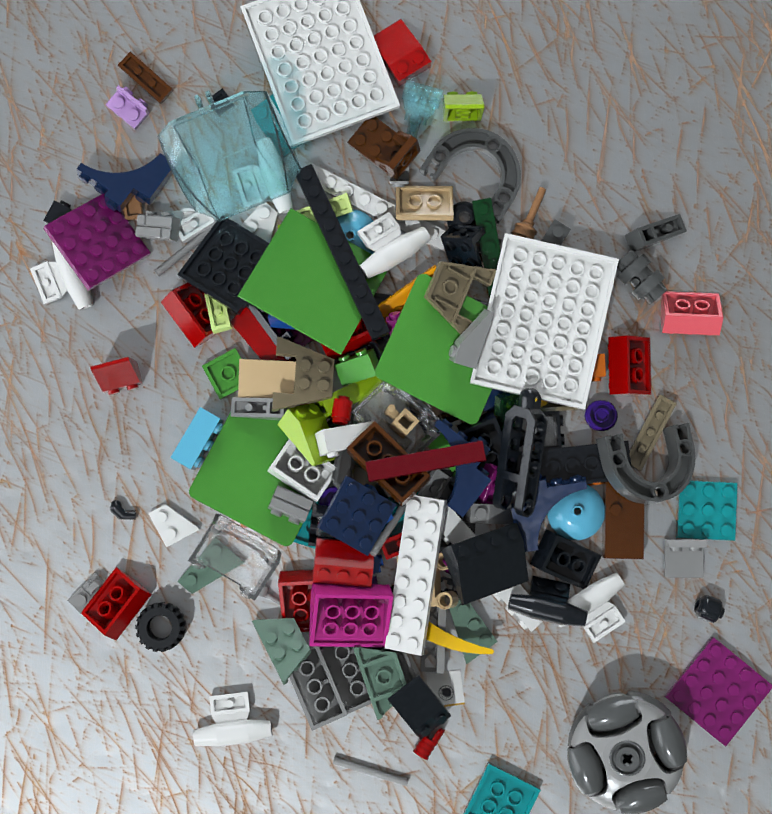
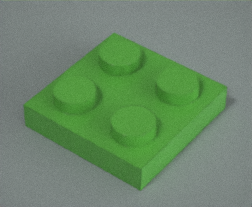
(224, 373)

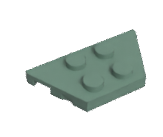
(283, 644)
(381, 676)

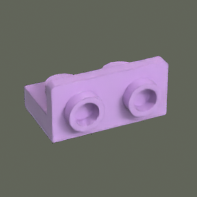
(127, 107)

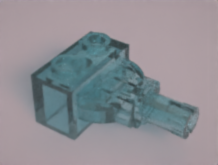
(421, 103)

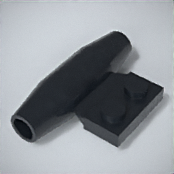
(548, 603)

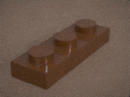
(145, 77)

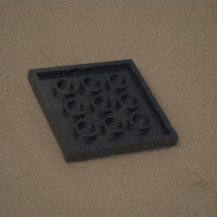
(224, 263)

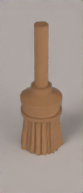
(526, 228)

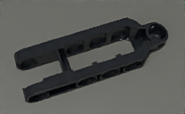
(507, 475)

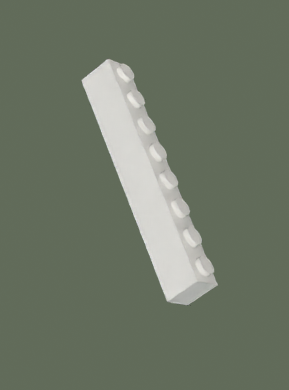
(456, 531)

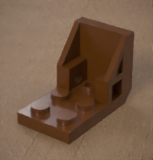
(385, 147)

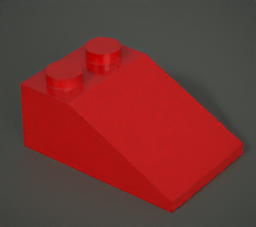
(401, 52)
(117, 375)
(295, 596)

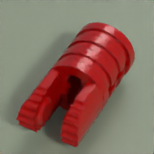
(427, 745)

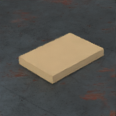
(424, 203)
(262, 377)

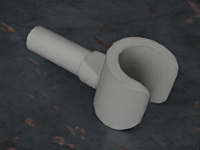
(264, 593)

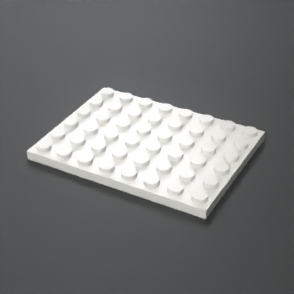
(320, 64)
(545, 320)

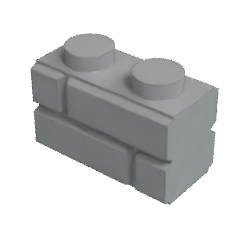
(157, 227)
(290, 505)

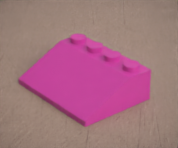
(349, 615)

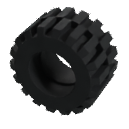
(148, 638)

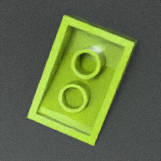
(463, 106)
(300, 427)

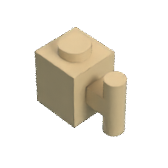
(403, 421)

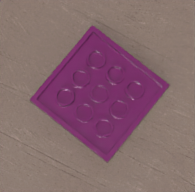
(96, 241)
(719, 691)

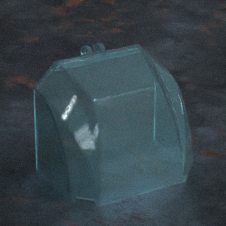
(231, 154)

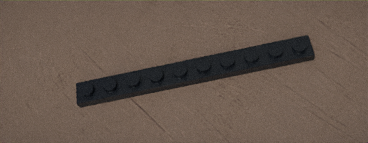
(342, 253)

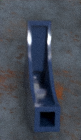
(121, 187)
(468, 480)
(547, 496)

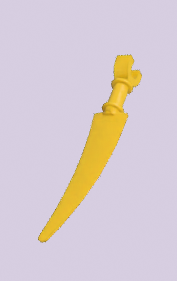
(447, 640)

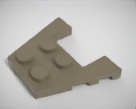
(450, 287)
(312, 376)

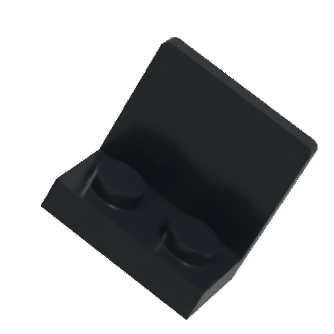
(461, 242)

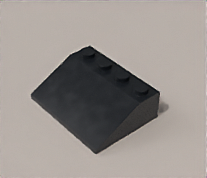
(487, 563)

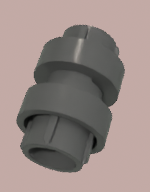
(646, 283)

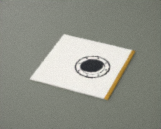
(447, 687)

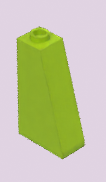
(355, 391)

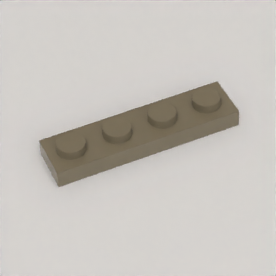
(651, 431)

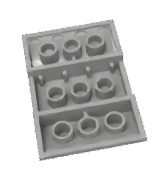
(332, 683)

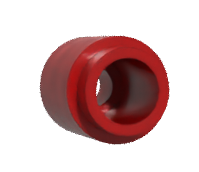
(341, 410)

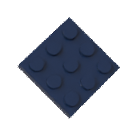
(356, 515)

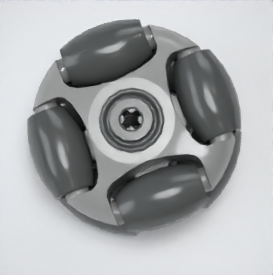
(632, 774)

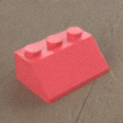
(691, 313)

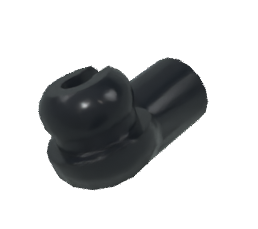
(120, 513)

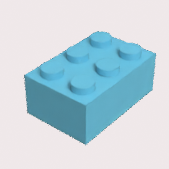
(197, 439)

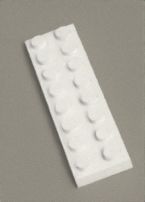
(415, 574)

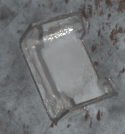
(380, 397)
(236, 555)

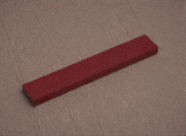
(425, 461)

